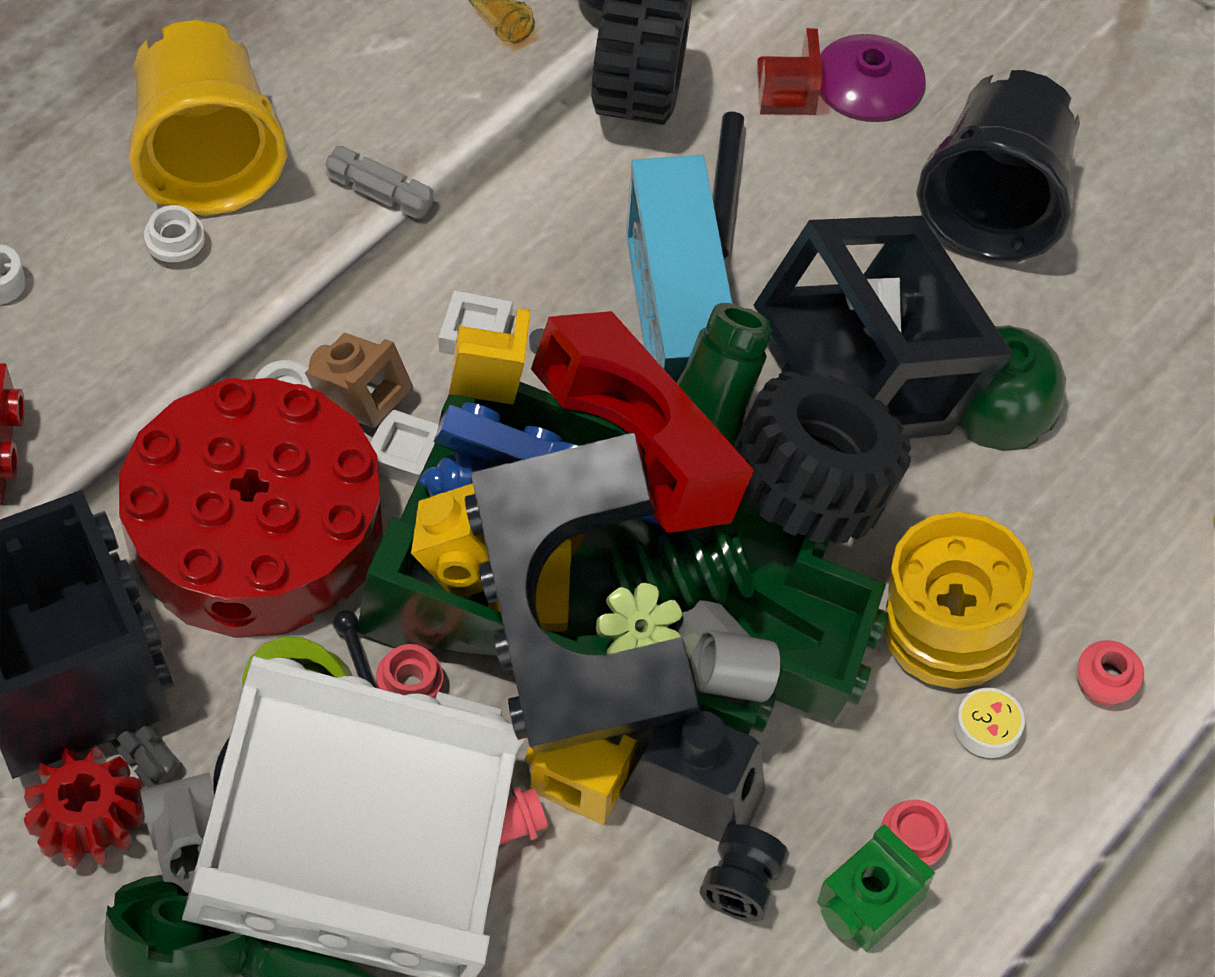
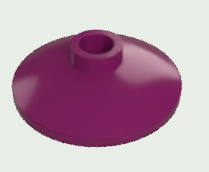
(871, 78)

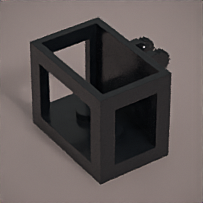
(945, 340)

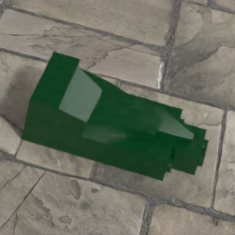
(801, 602)

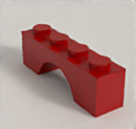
(603, 370)

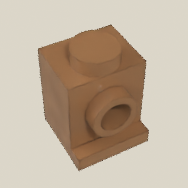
(347, 367)

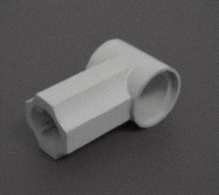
(726, 656)
(177, 823)

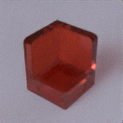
(791, 83)

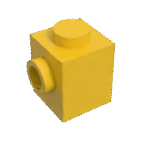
(446, 542)

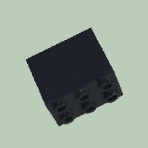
(72, 643)

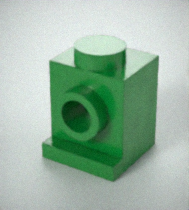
(870, 915)

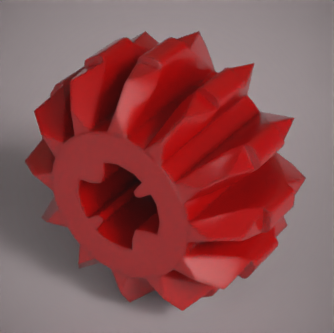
(84, 807)

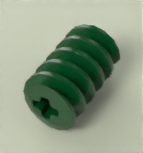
(689, 569)

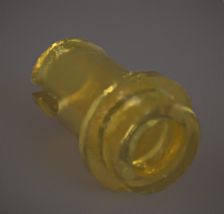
(511, 19)

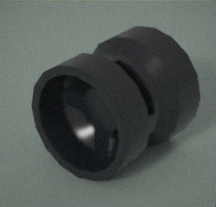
(744, 873)

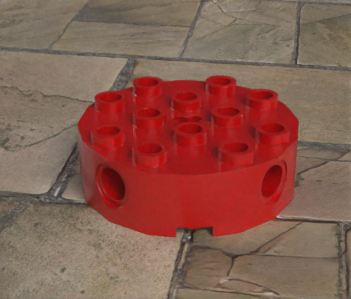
(251, 506)

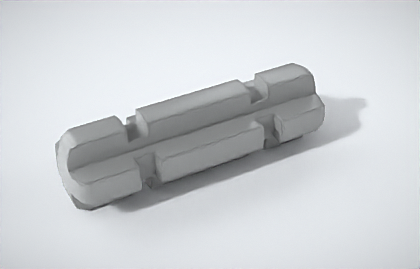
(379, 182)

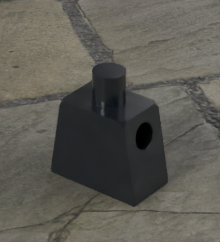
(698, 775)

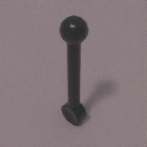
(346, 624)

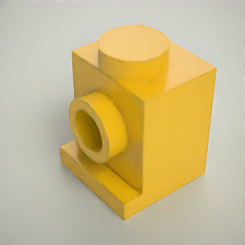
(584, 775)

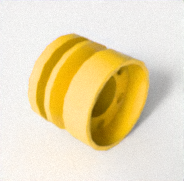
(957, 599)

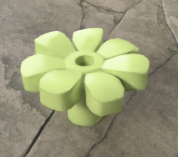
(637, 618)

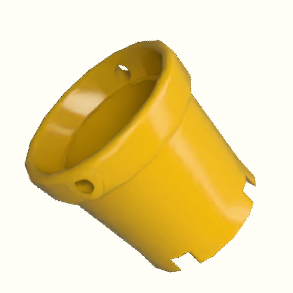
(202, 123)

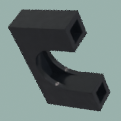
(525, 516)

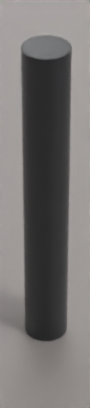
(727, 175)

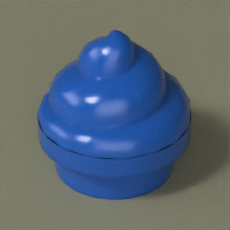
(451, 473)

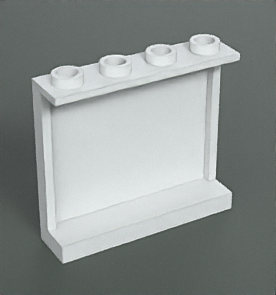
(356, 822)

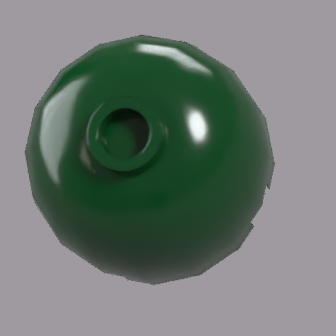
(1021, 398)
(152, 940)

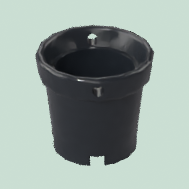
(1004, 171)

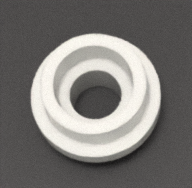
(178, 223)

